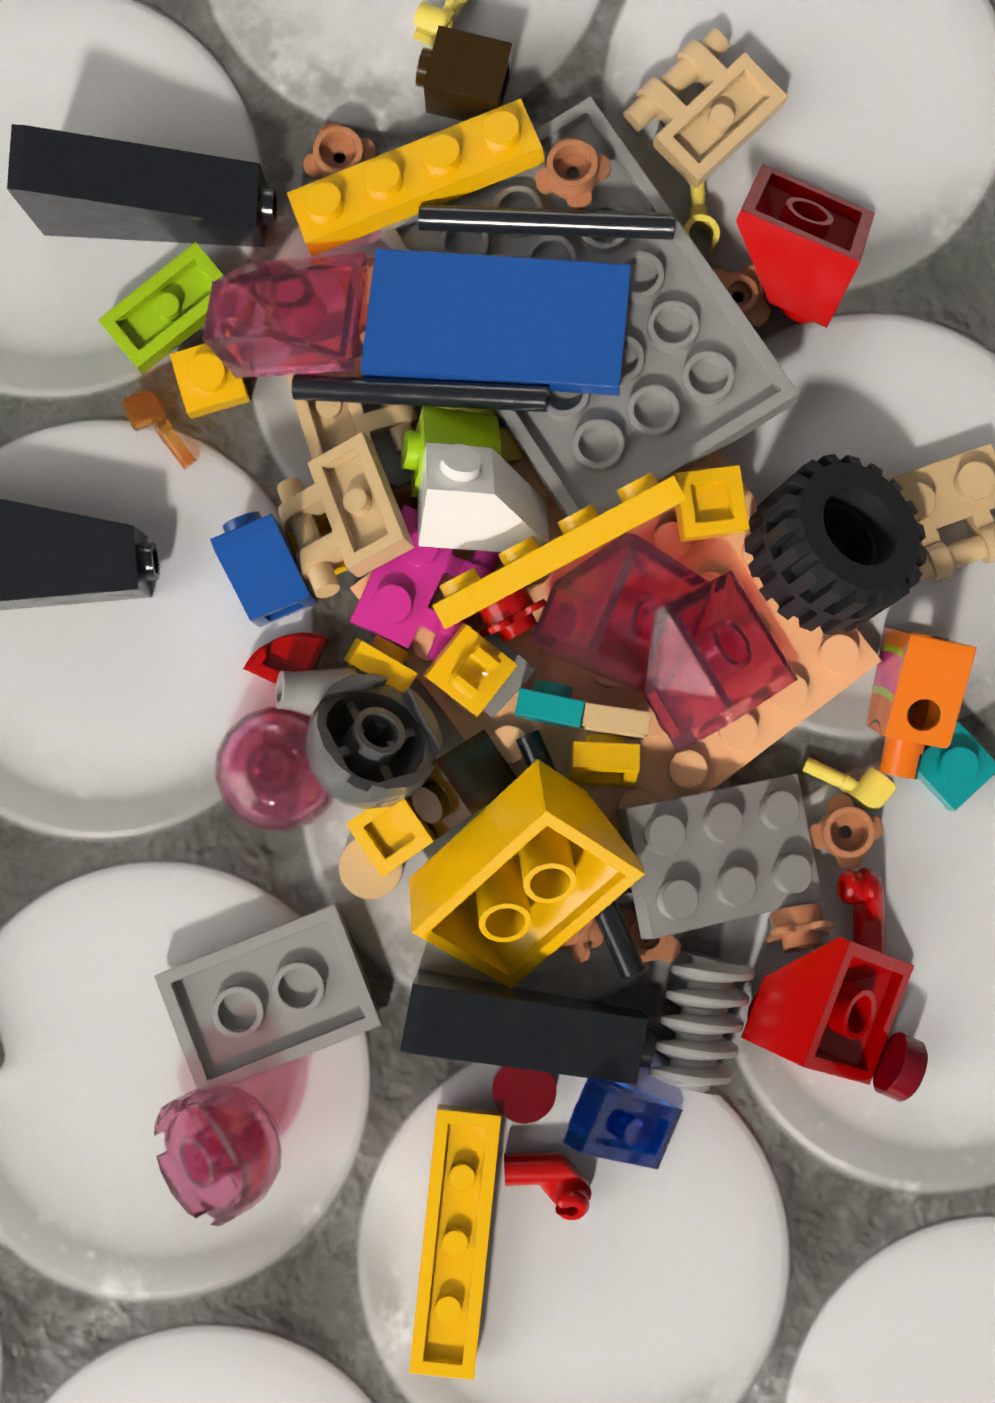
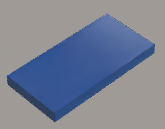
(497, 320)

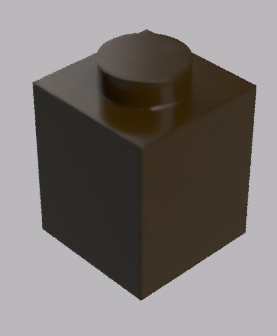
(464, 74)
(462, 783)

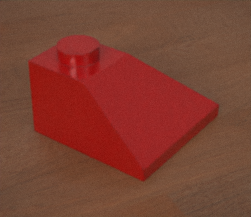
(802, 243)
(830, 1009)

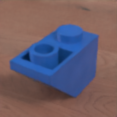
(262, 568)

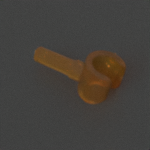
(147, 410)

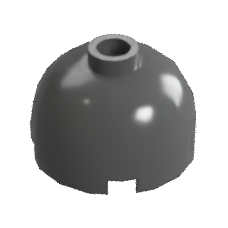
(371, 742)

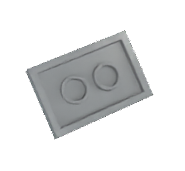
(720, 855)
(269, 999)

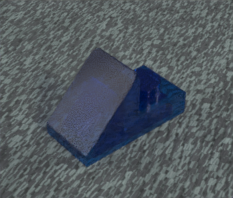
(621, 1124)

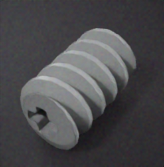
(702, 1023)

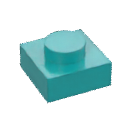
(550, 705)
(956, 771)

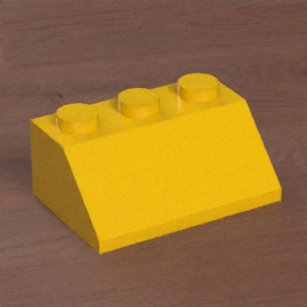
(522, 877)

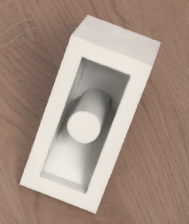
(476, 501)

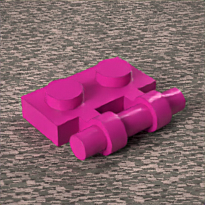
(403, 589)

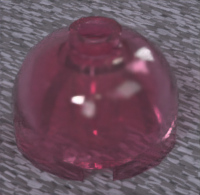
(267, 771)
(218, 1151)

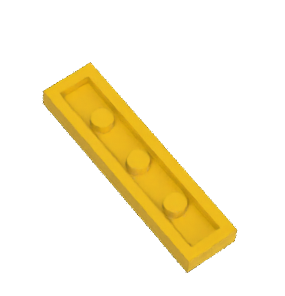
(415, 174)
(581, 534)
(455, 1242)

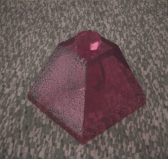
(287, 315)
(606, 607)
(711, 661)

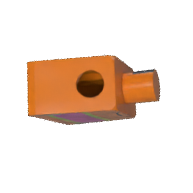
(923, 671)

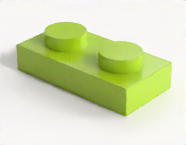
(163, 309)

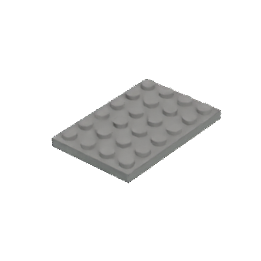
(690, 355)

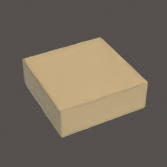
(615, 721)

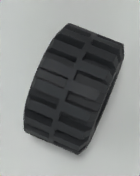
(865, 521)

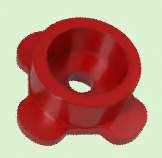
(511, 615)

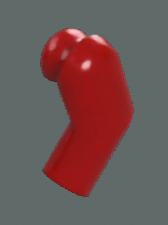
(866, 893)
(555, 1176)

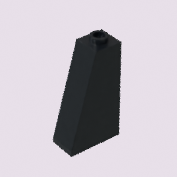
(136, 190)
(70, 558)
(525, 1029)

